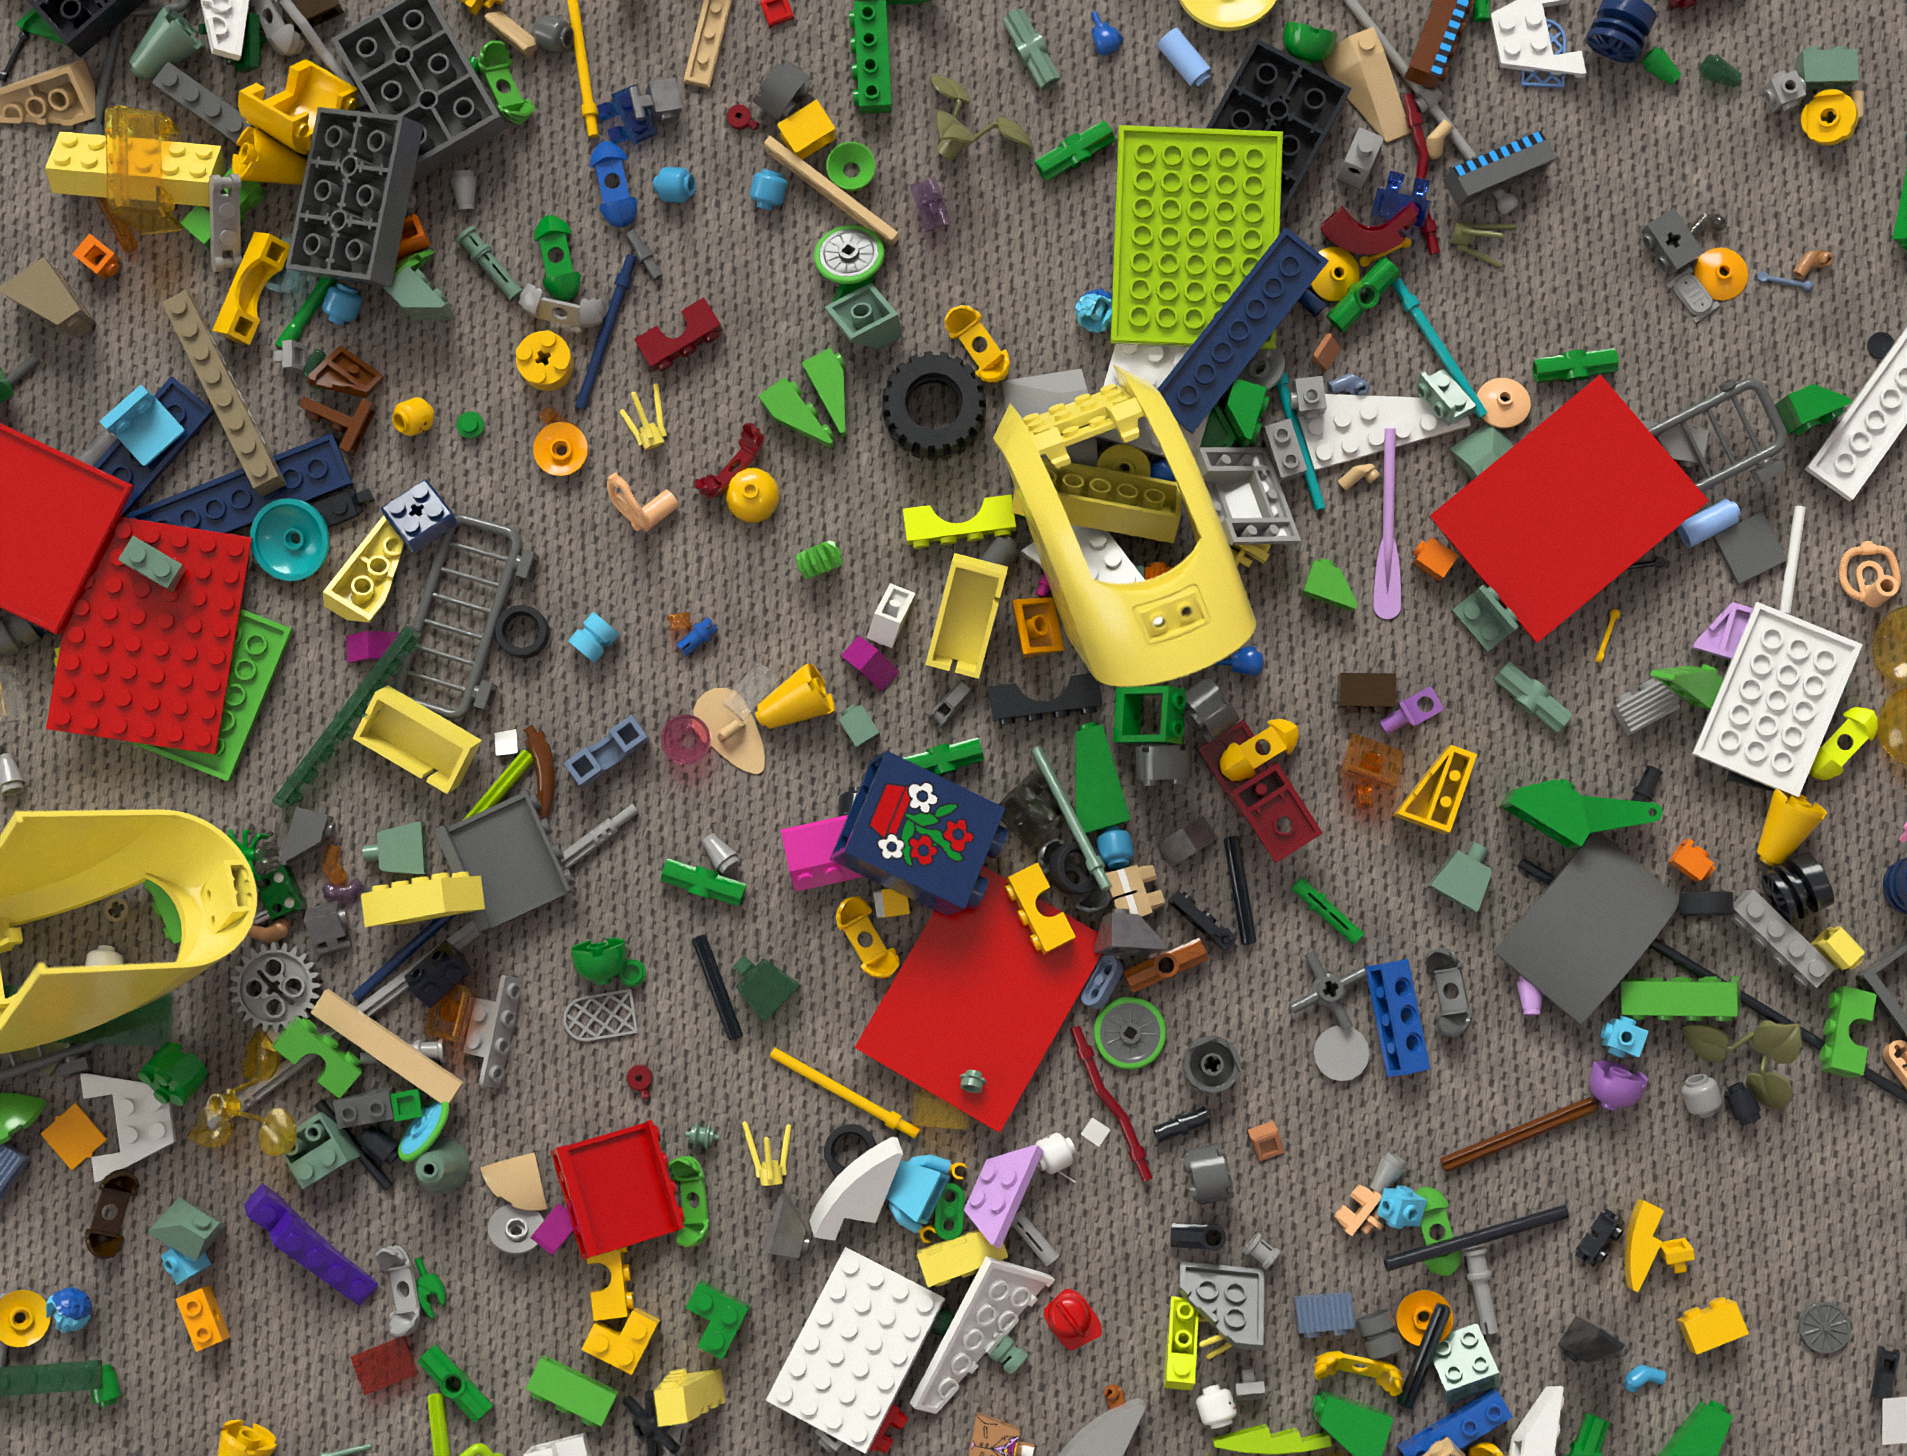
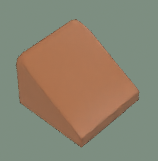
(1326, 352)
(1266, 1141)

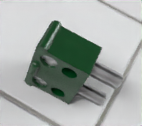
(282, 891)

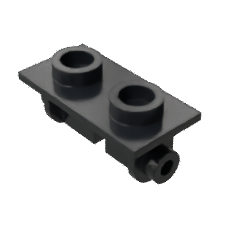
(1597, 1247)

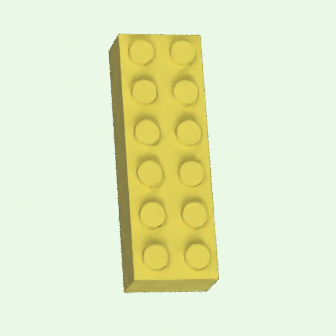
(79, 168)
(1115, 501)

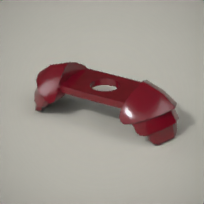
(751, 446)

